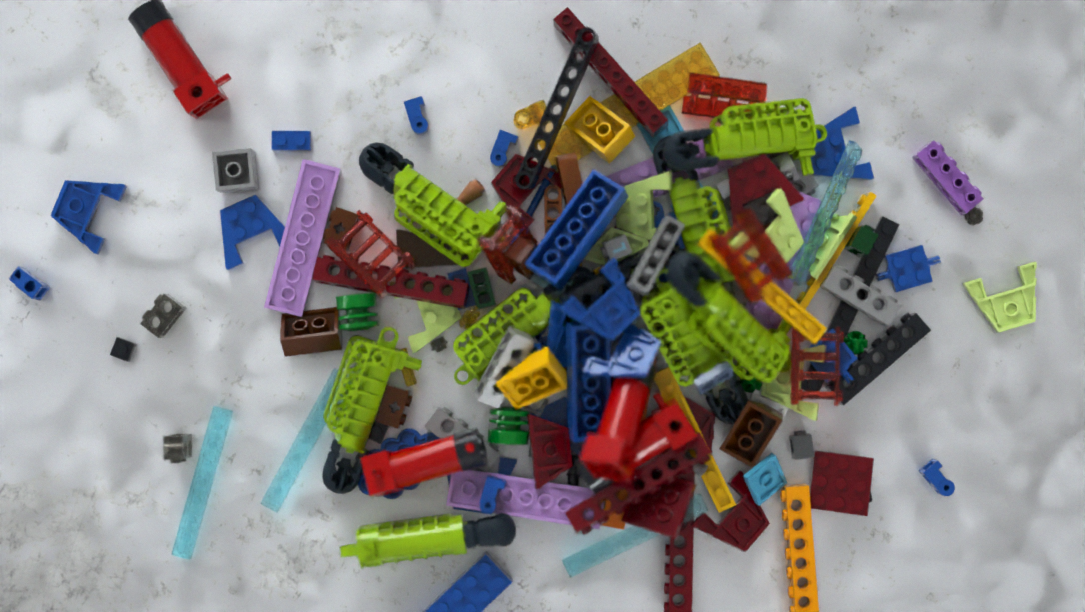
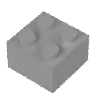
(235, 170)

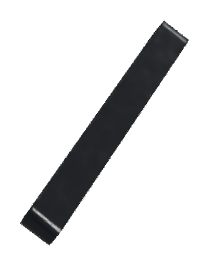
(557, 99)

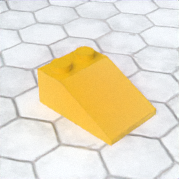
(600, 129)
(533, 379)

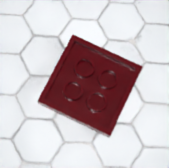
(841, 483)
(662, 511)

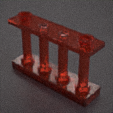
(720, 87)
(767, 250)
(494, 251)
(365, 273)
(798, 374)

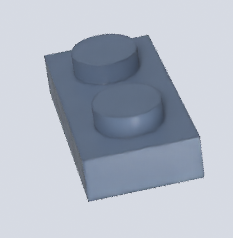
(713, 378)

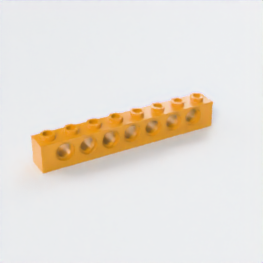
(806, 551)

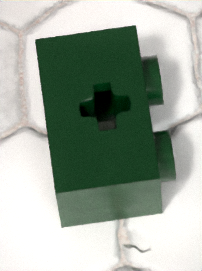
(861, 241)
(481, 288)

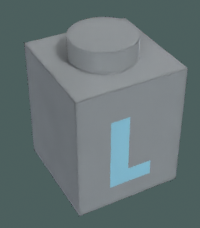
(615, 247)

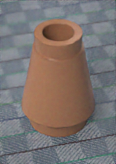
(471, 192)

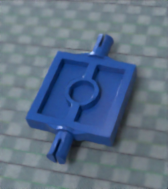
(908, 268)
(846, 359)

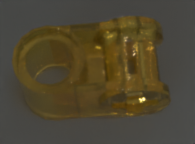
(532, 113)

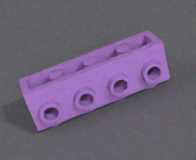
(948, 177)

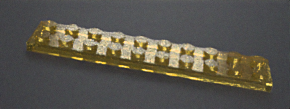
(662, 86)

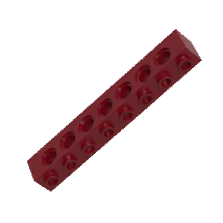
(614, 76)
(457, 298)
(577, 514)
(686, 567)

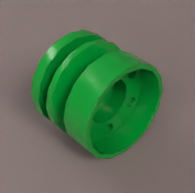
(357, 311)
(508, 426)

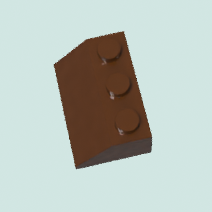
(311, 333)
(752, 432)

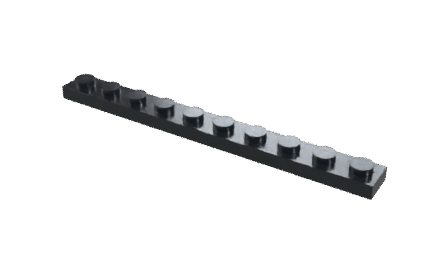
(866, 270)

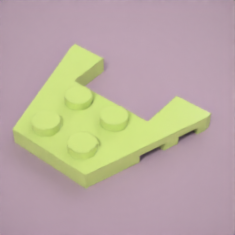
(638, 210)
(782, 230)
(1010, 307)
(435, 317)
(780, 389)

